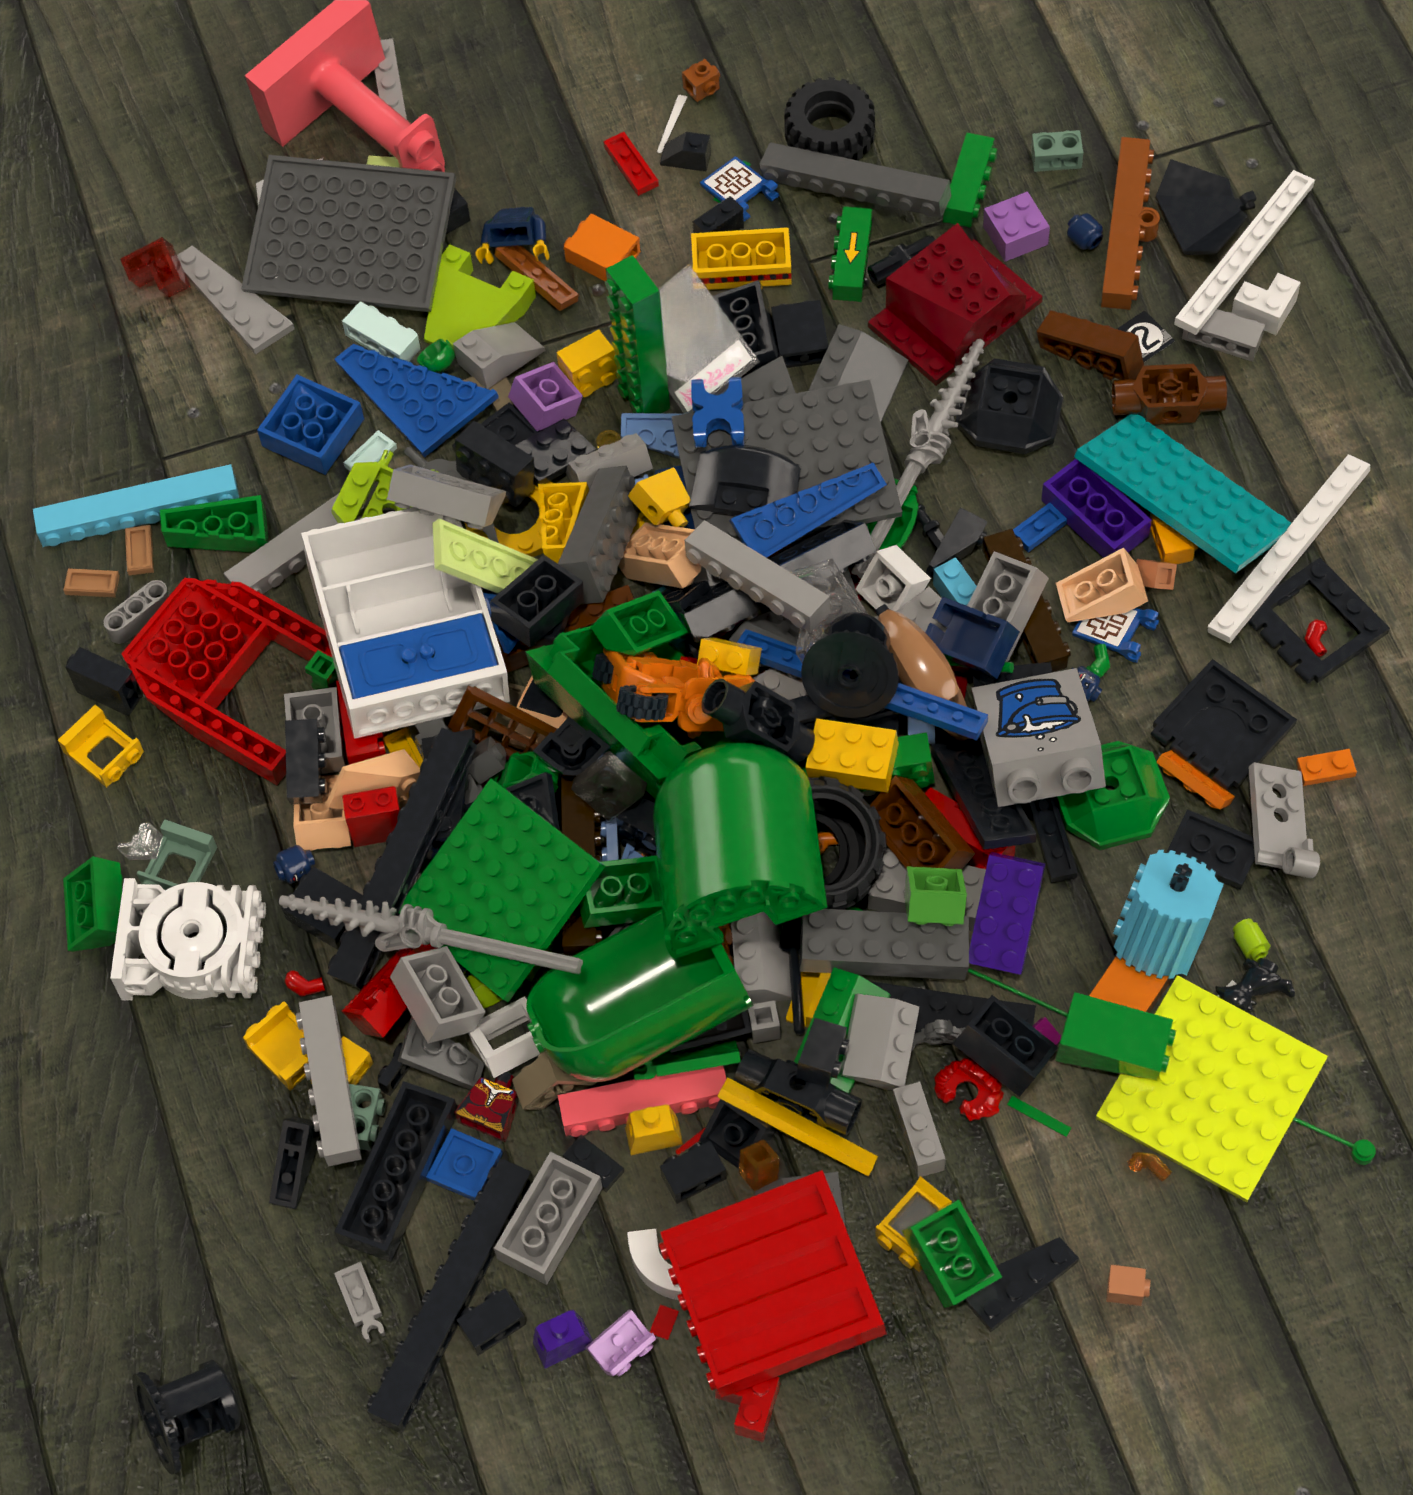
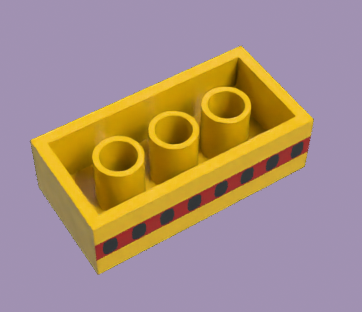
(742, 257)

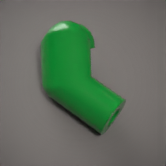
(1102, 663)

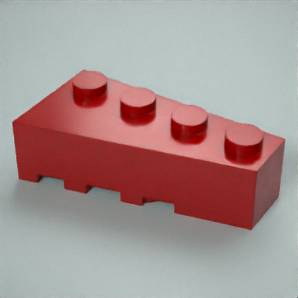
(359, 748)
(956, 817)

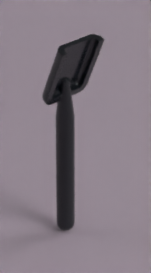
(790, 943)

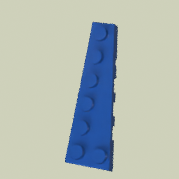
(789, 518)

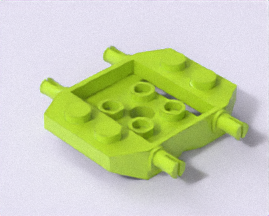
(359, 486)

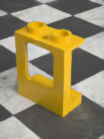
(87, 734)

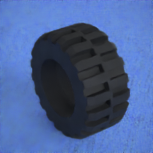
(836, 100)

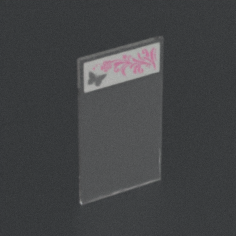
(699, 339)

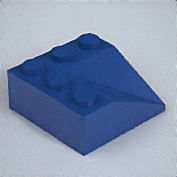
(310, 424)

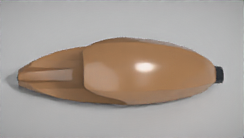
(919, 659)

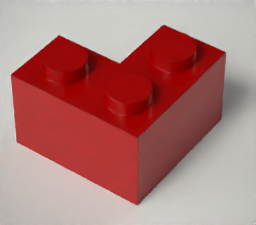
(754, 1409)

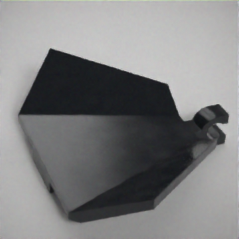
(1200, 208)

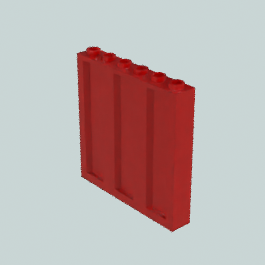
(771, 1284)

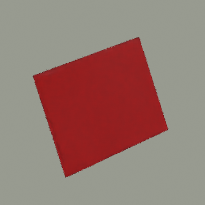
(664, 1322)

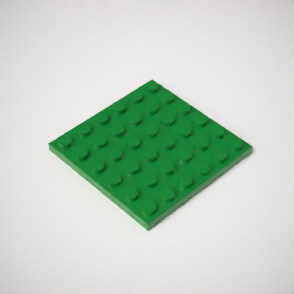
(504, 880)

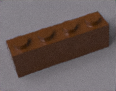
(917, 829)

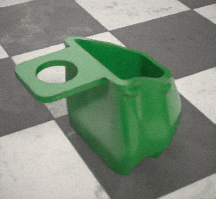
(522, 767)

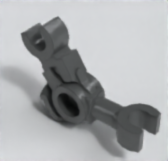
(937, 1033)

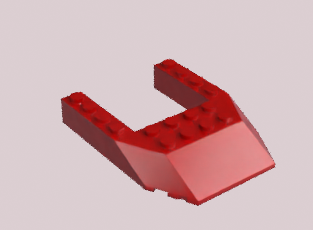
(200, 650)

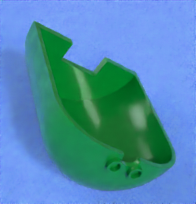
(734, 843)
(631, 1002)

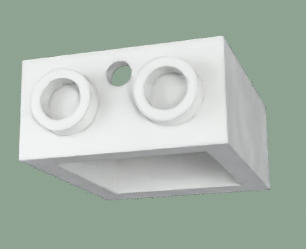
(513, 1052)

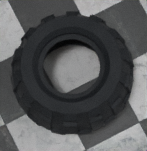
(858, 839)

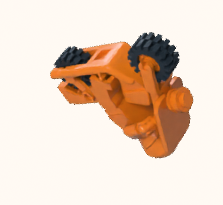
(661, 688)

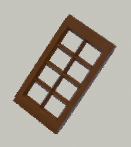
(465, 710)

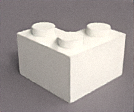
(1269, 305)

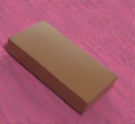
(139, 550)
(91, 583)

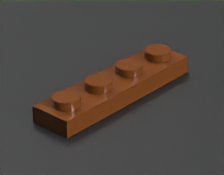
(545, 281)

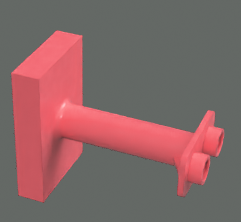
(325, 68)

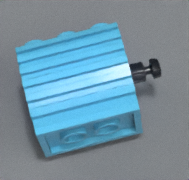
(1166, 914)

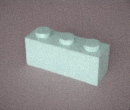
(380, 333)

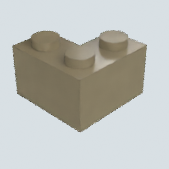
(543, 1082)

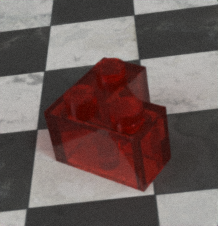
(158, 263)

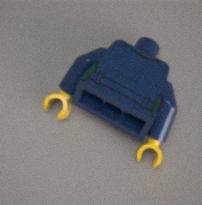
(513, 228)

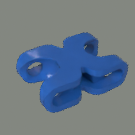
(717, 412)

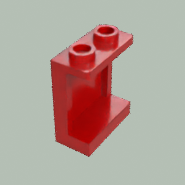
(371, 815)

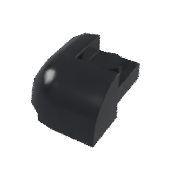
(570, 749)

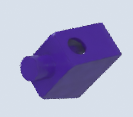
(561, 1338)

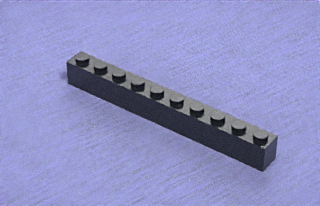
(405, 850)
(450, 1296)

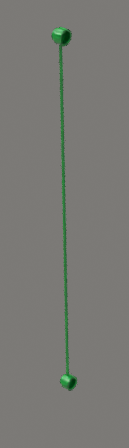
(1362, 1151)

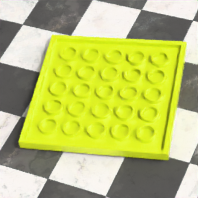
(1223, 1094)

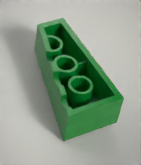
(217, 525)

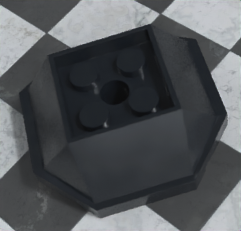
(1013, 427)

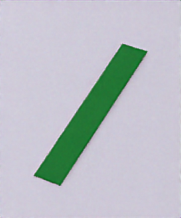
(1039, 1116)

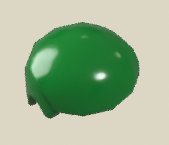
(437, 356)

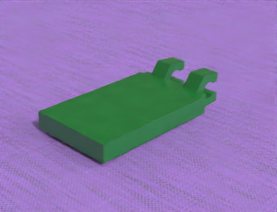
(689, 1060)

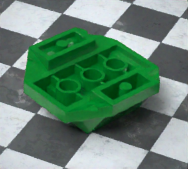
(1122, 814)

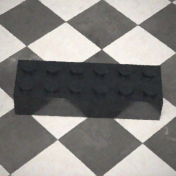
(396, 1171)

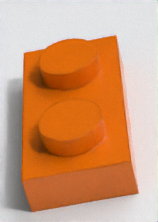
(1326, 767)

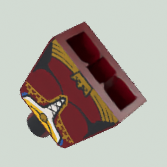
(489, 1107)

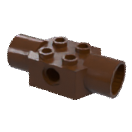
(1169, 394)

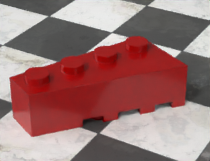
(379, 1002)

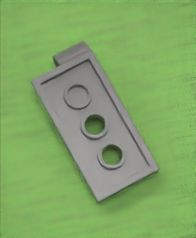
(1278, 842)

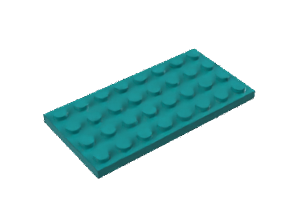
(1184, 491)

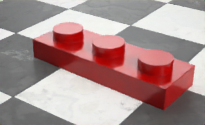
(631, 163)

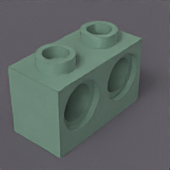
(1057, 150)
(368, 1116)

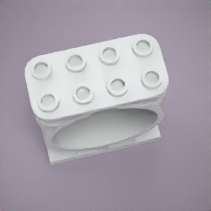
(174, 915)

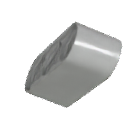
(125, 615)

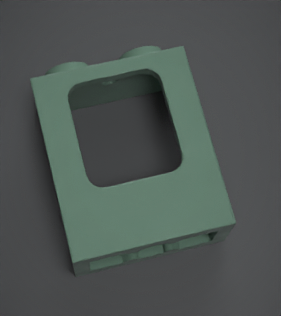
(182, 842)

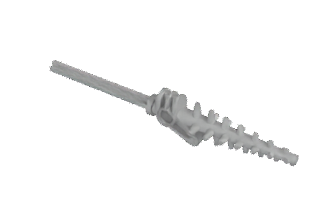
(929, 439)
(417, 928)

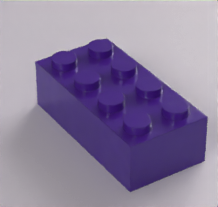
(1096, 509)
(1006, 913)

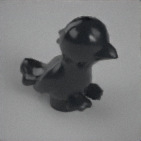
(1256, 981)

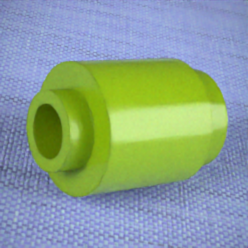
(1251, 939)

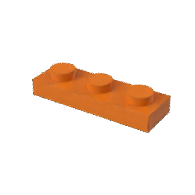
(1195, 780)

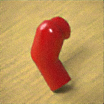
(1313, 635)
(302, 986)

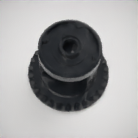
(857, 644)
(185, 1410)

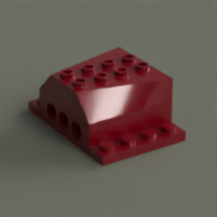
(948, 301)

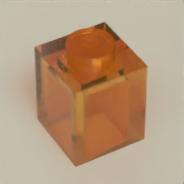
(759, 1165)

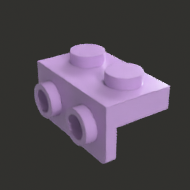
(621, 1344)

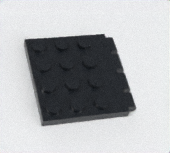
(1222, 725)

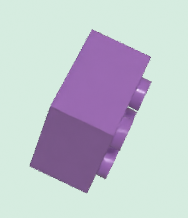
(1016, 226)
(545, 396)

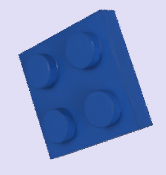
(463, 1164)

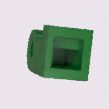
(322, 671)

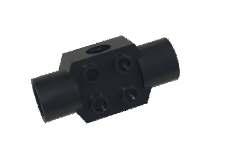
(758, 717)
(817, 1103)

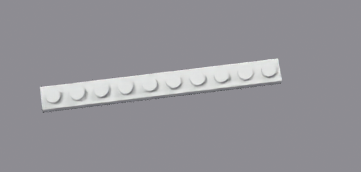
(1244, 252)
(1288, 549)

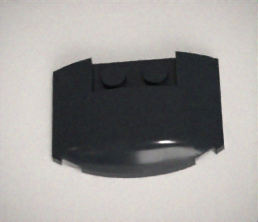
(742, 479)

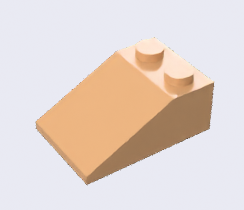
(1102, 588)
(383, 771)
(321, 826)

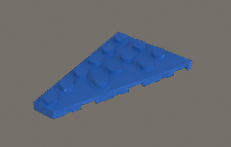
(416, 400)

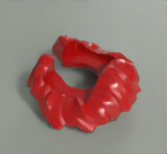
(967, 1070)

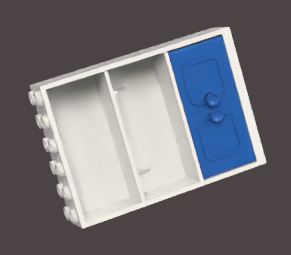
(397, 626)

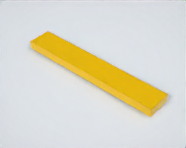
(797, 1126)

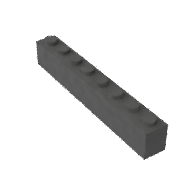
(856, 179)

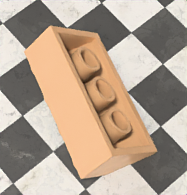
(659, 556)

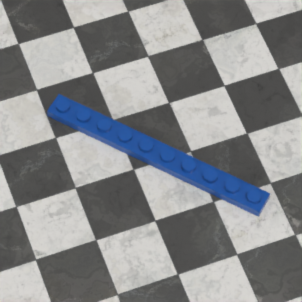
(905, 701)

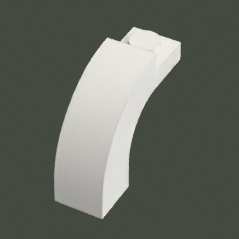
(650, 1263)

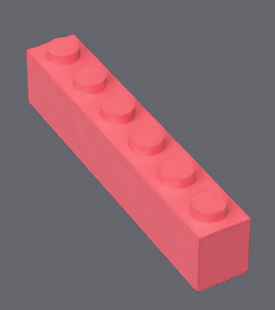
(610, 1104)

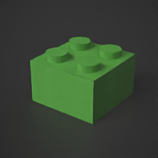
(935, 895)

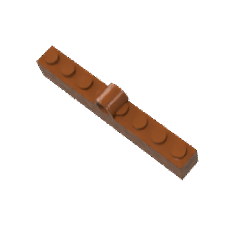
(1129, 223)

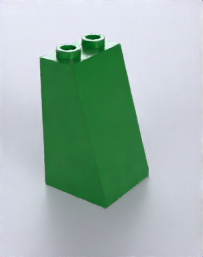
(1115, 1038)

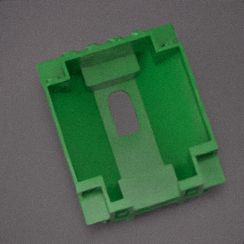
(566, 677)

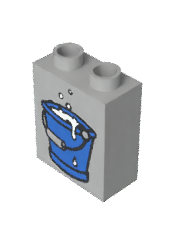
(1039, 738)

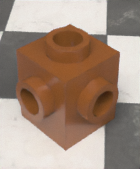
(701, 80)

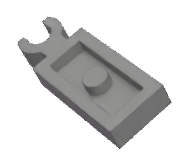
(360, 1299)

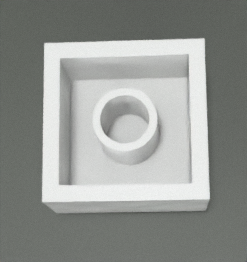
(892, 579)

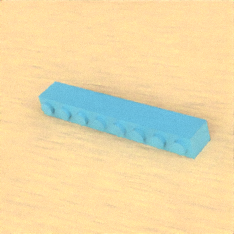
(131, 505)

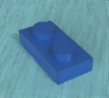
(1040, 526)

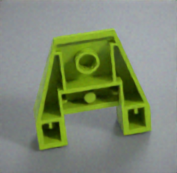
(471, 304)

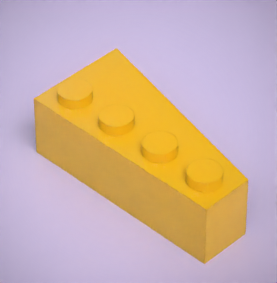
(559, 511)

